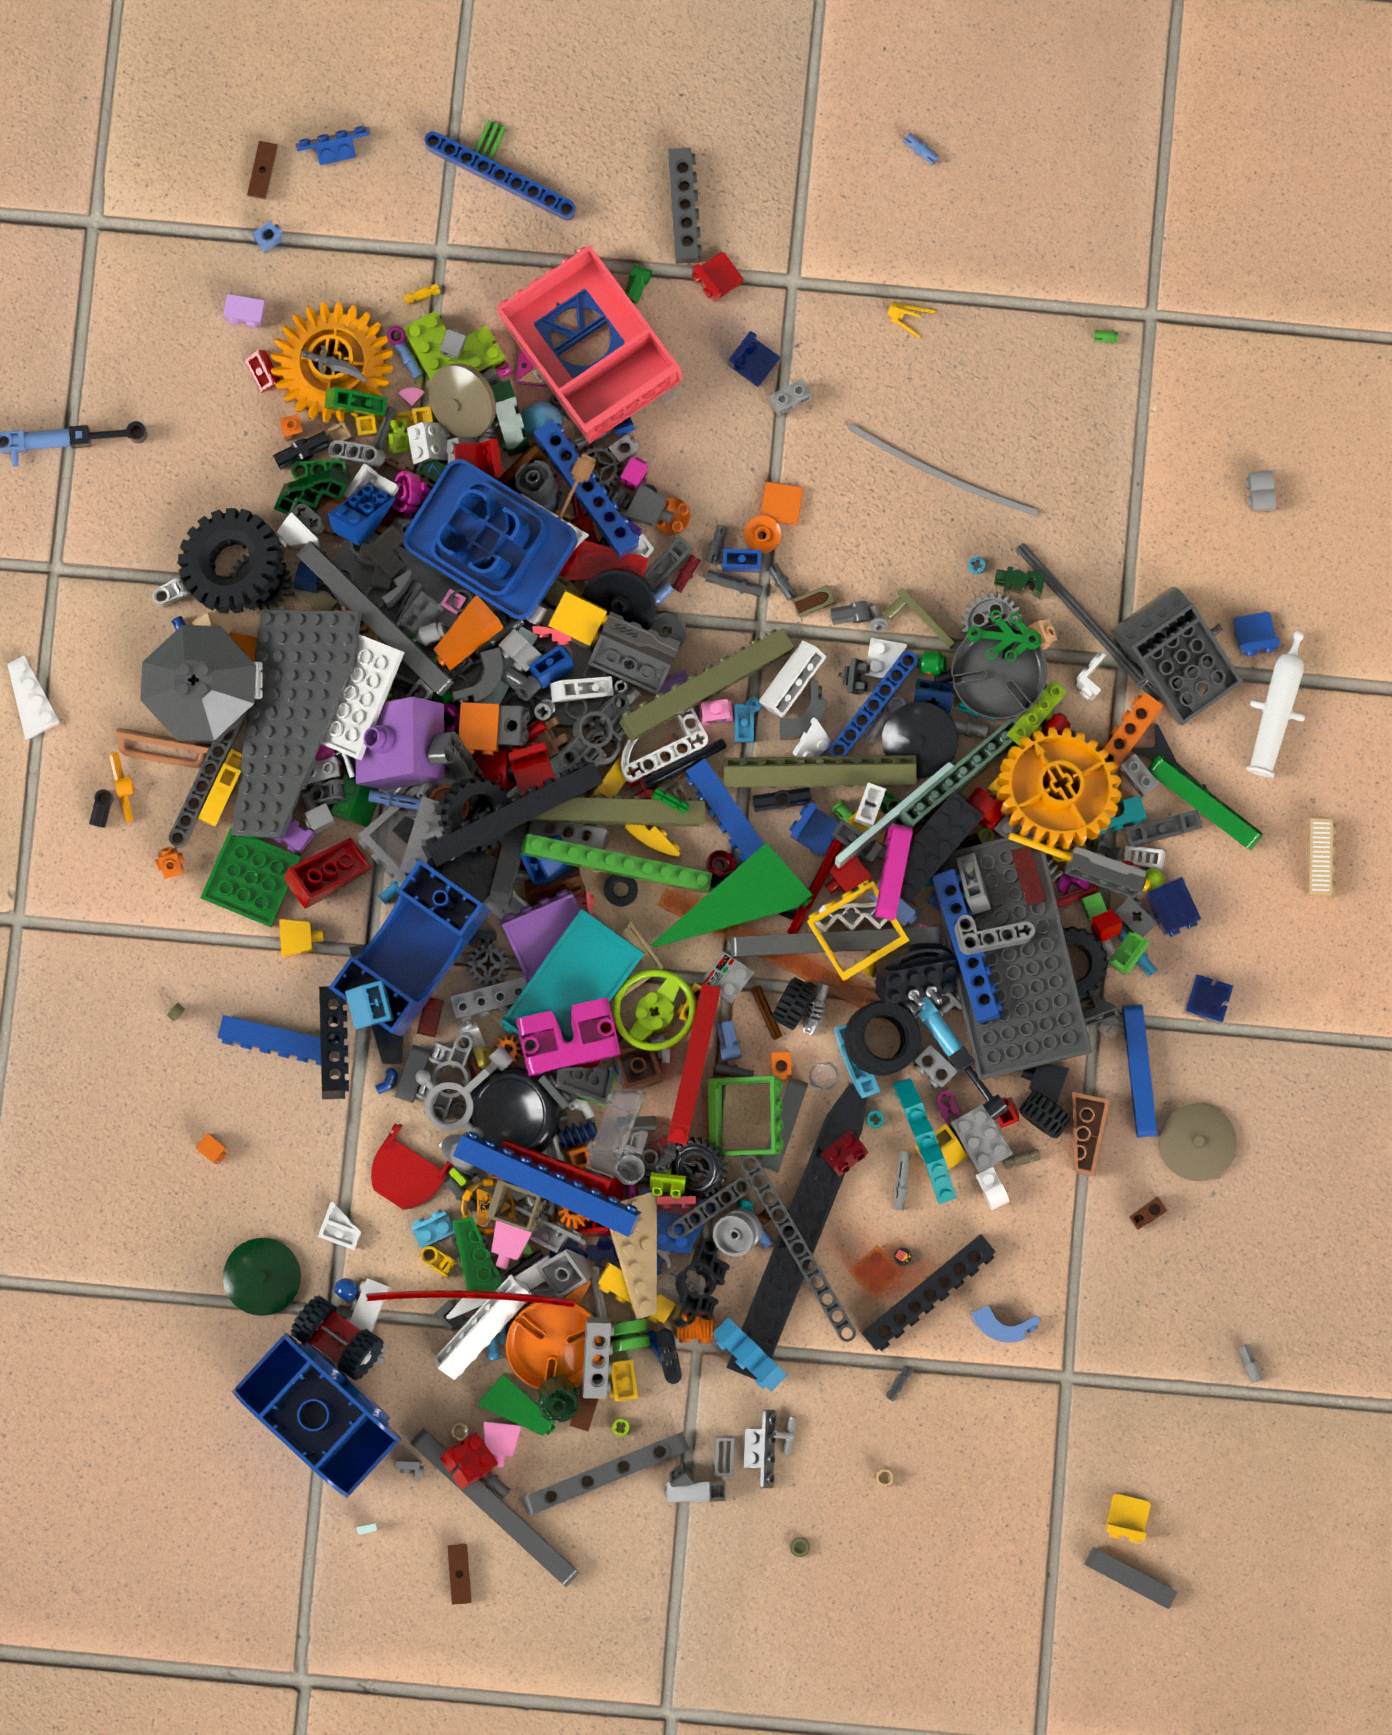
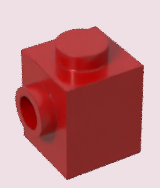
(1106, 925)
(1010, 1116)

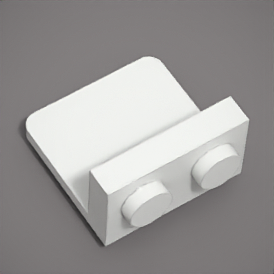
(428, 442)
(368, 475)
(1087, 688)

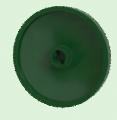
(262, 1276)

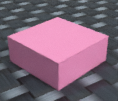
(458, 601)

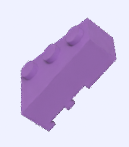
(297, 837)

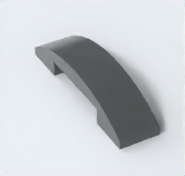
(667, 562)
(1163, 828)

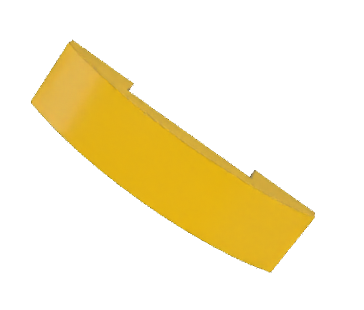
(370, 424)

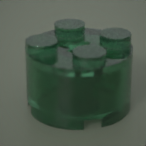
(557, 1399)

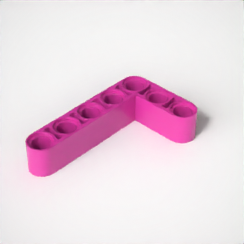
(898, 843)

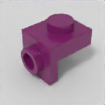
(1065, 881)

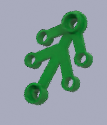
(1007, 637)

